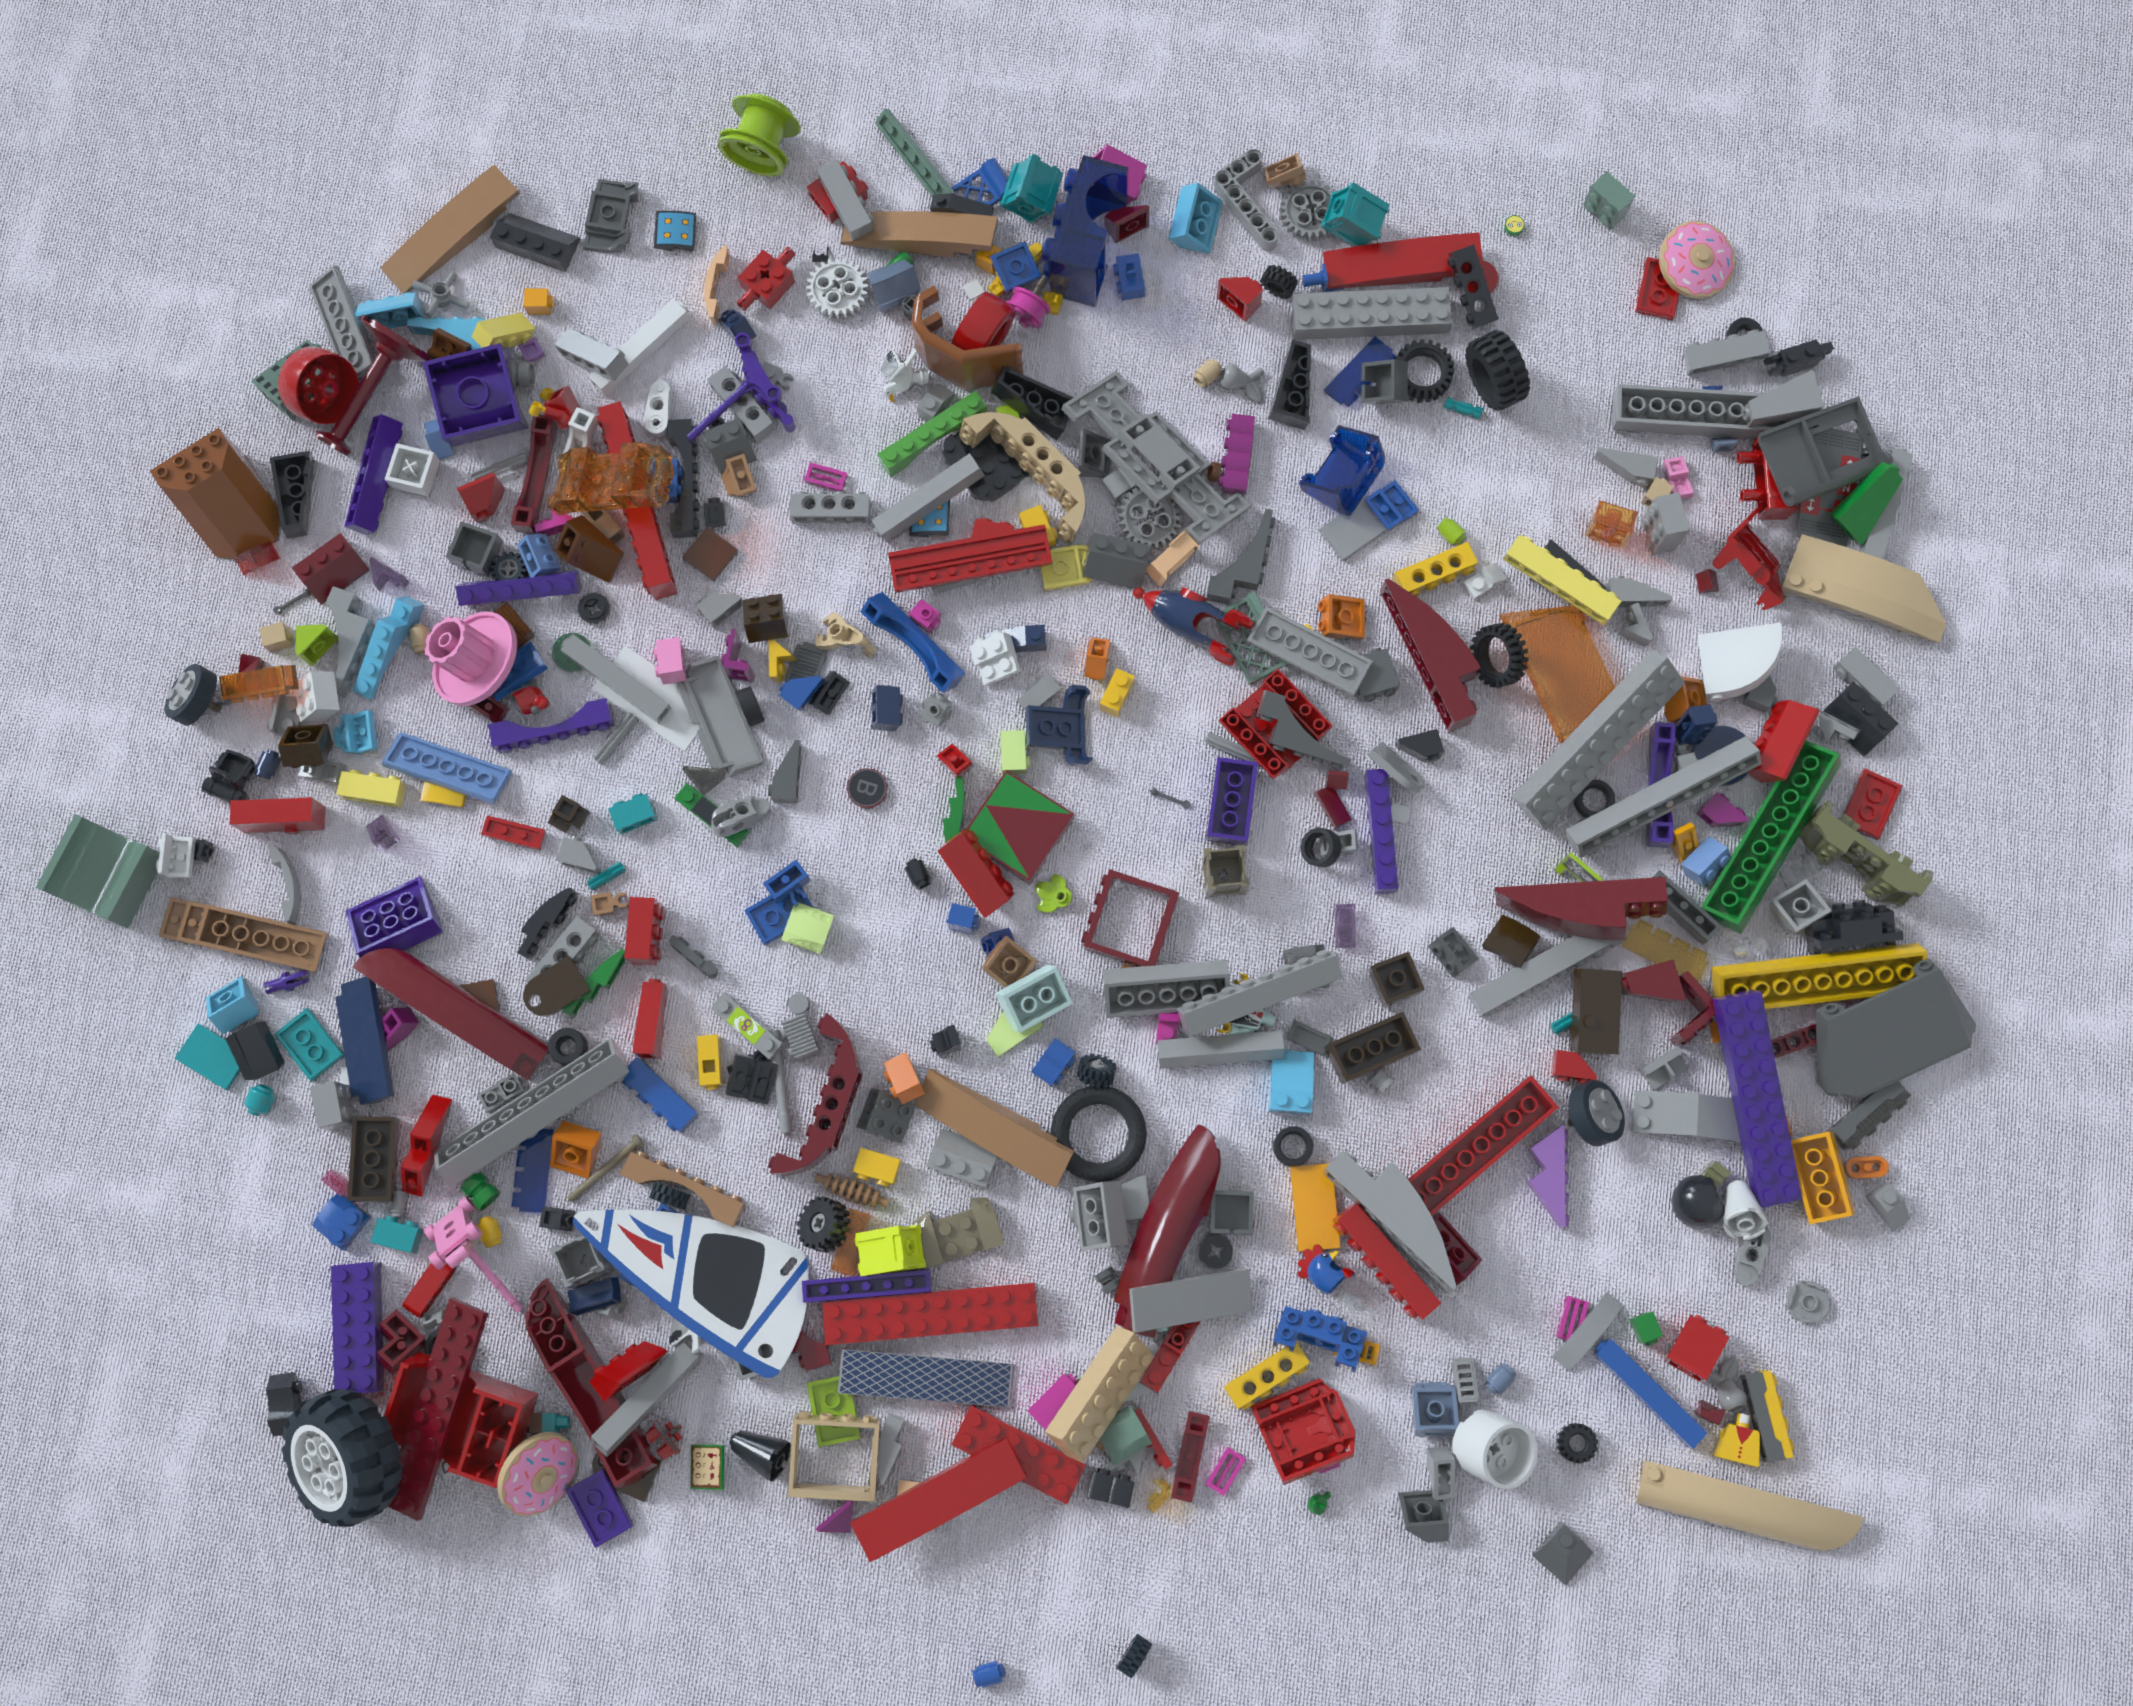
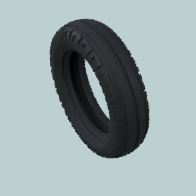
(1136, 1132)

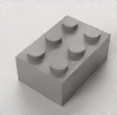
(1665, 523)

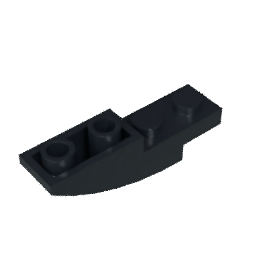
(550, 913)

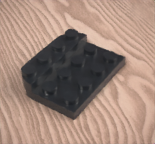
(1000, 470)

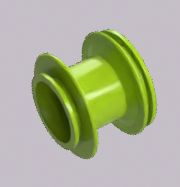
(759, 134)

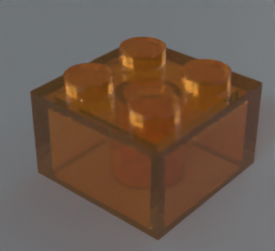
(1611, 524)

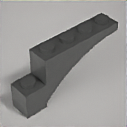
(1246, 569)
(1290, 734)

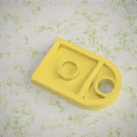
(1066, 568)

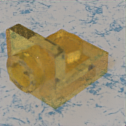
(1156, 1498)

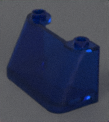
(1347, 470)

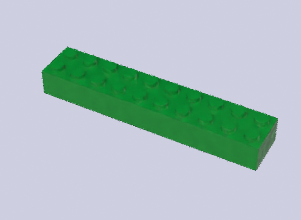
(1771, 837)

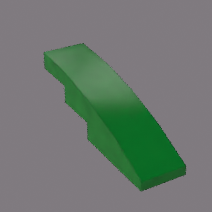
(957, 804)
(602, 976)

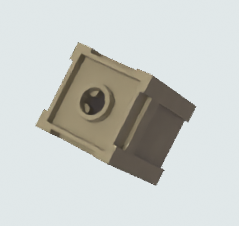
(1226, 860)

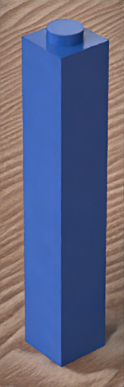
(1649, 1393)

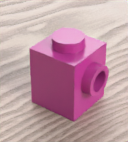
(925, 616)

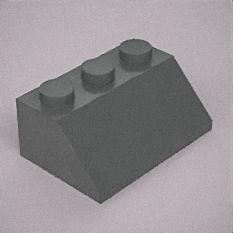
(1116, 560)

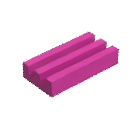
(812, 466)
(1569, 1299)
(1216, 1487)

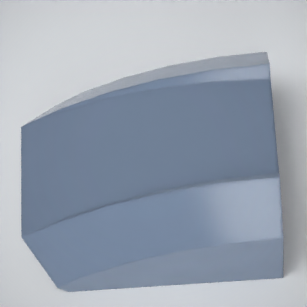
(893, 284)
(1434, 1409)

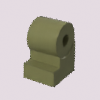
(1716, 1172)

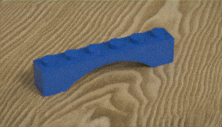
(939, 666)

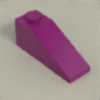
(398, 1025)

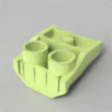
(807, 927)

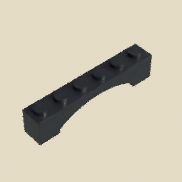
(684, 518)

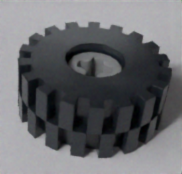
(833, 1225)

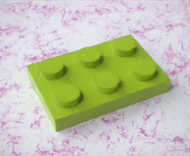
(825, 1398)

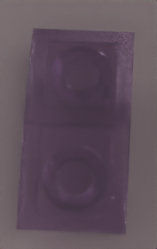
(1345, 926)

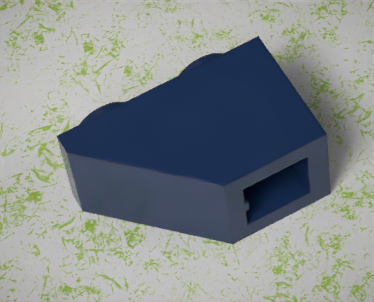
(735, 323)

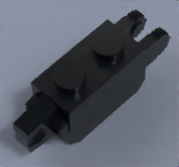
(1798, 358)

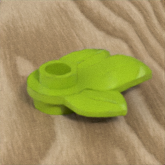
(1050, 894)

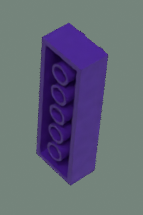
(356, 1326)

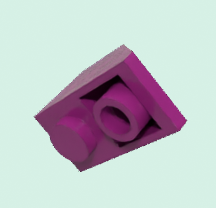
(1721, 813)

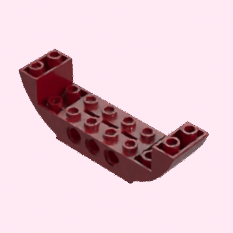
(821, 1141)

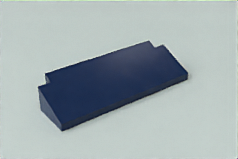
(364, 1041)

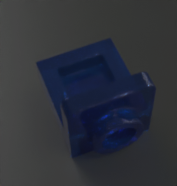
(993, 938)

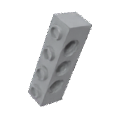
(756, 428)
(839, 514)
(564, 944)

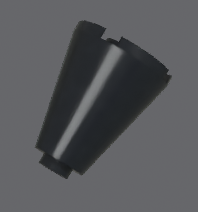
(761, 1452)

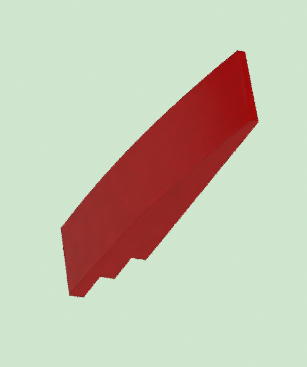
(1397, 261)
(938, 1499)

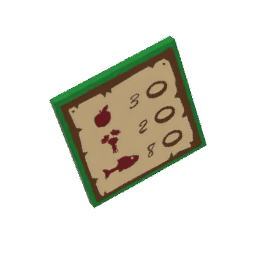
(707, 1467)

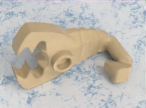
(841, 634)

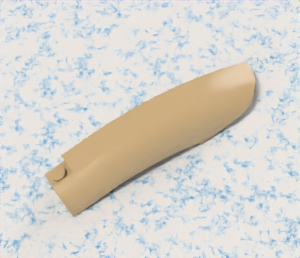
(1745, 1508)

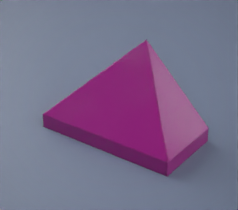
(839, 1521)

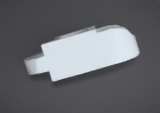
(659, 395)

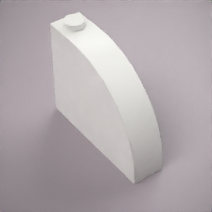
(1738, 659)

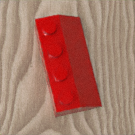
(1782, 740)
(976, 872)

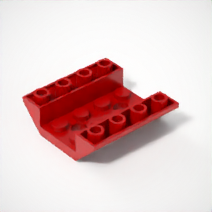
(1255, 733)

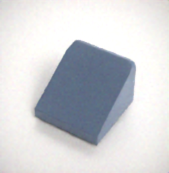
(1722, 444)

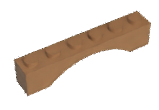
(644, 1171)

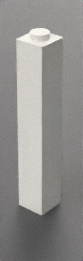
(645, 343)

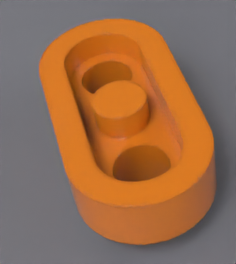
(1865, 1168)

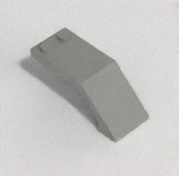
(1685, 1115)

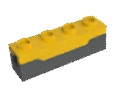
(1767, 1415)

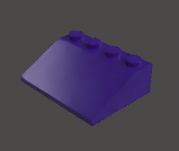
(394, 919)

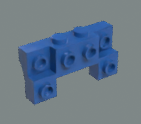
(1322, 1332)

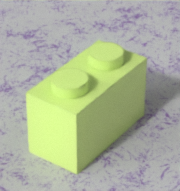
(1014, 752)

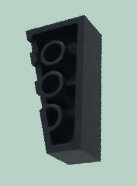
(1291, 396)

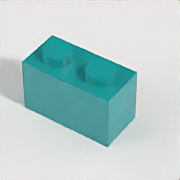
(632, 813)
(397, 1235)

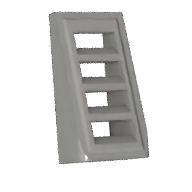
(1474, 1388)

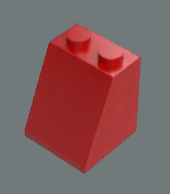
(1697, 1348)

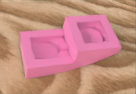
(1677, 476)

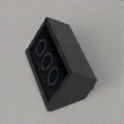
(534, 241)

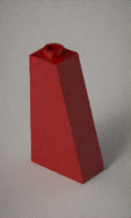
(650, 1020)

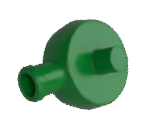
(1318, 1503)

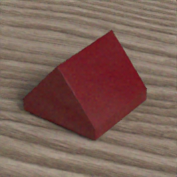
(1707, 581)
(1337, 780)

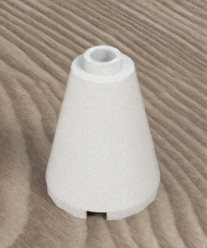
(1742, 1212)

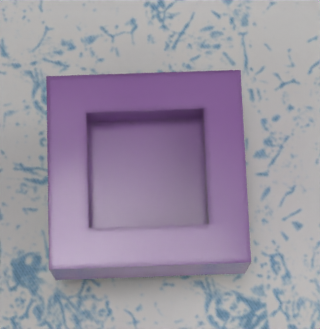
(531, 350)

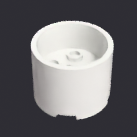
(1495, 1449)

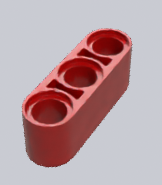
(427, 1289)

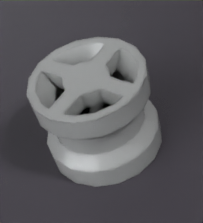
(1381, 1080)

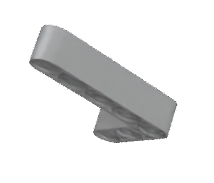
(1243, 200)

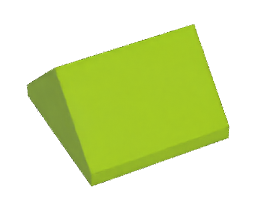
(313, 642)

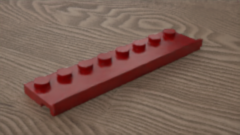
(970, 558)

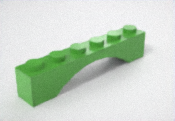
(906, 449)

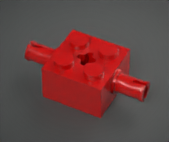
(766, 279)

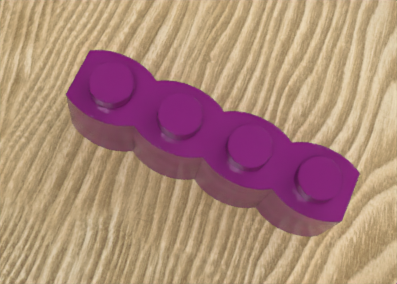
(1238, 454)

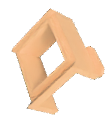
(1179, 551)

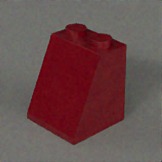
(1654, 982)

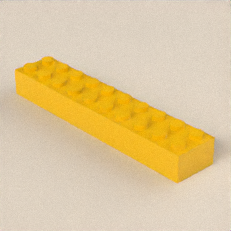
(1821, 976)

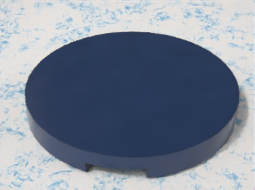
(1717, 739)

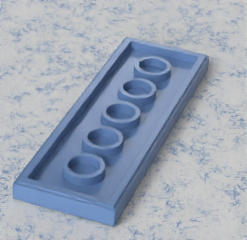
(447, 768)

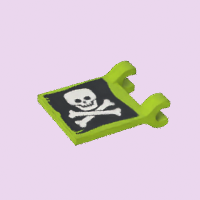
(1577, 869)

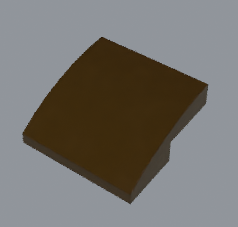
(1511, 941)

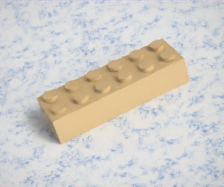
(1099, 1394)

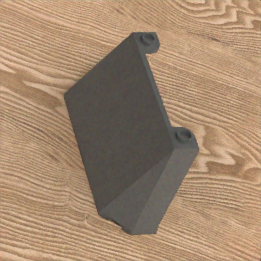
(1891, 1034)

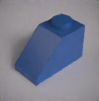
(800, 690)

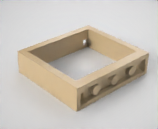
(829, 1491)

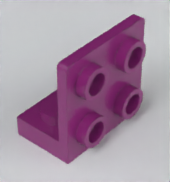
(734, 667)

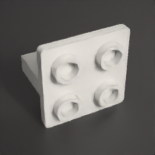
(175, 857)

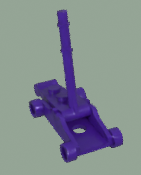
(755, 381)

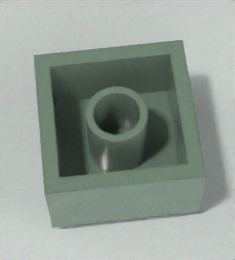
(1608, 200)

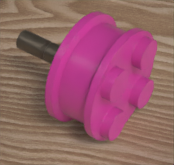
(1029, 306)

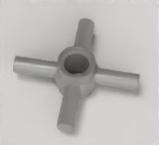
(440, 294)

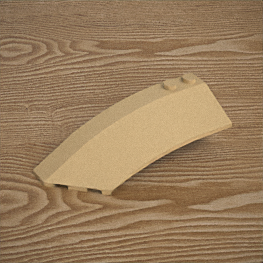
(1864, 587)

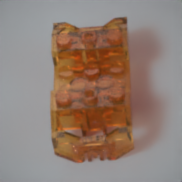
(611, 480)

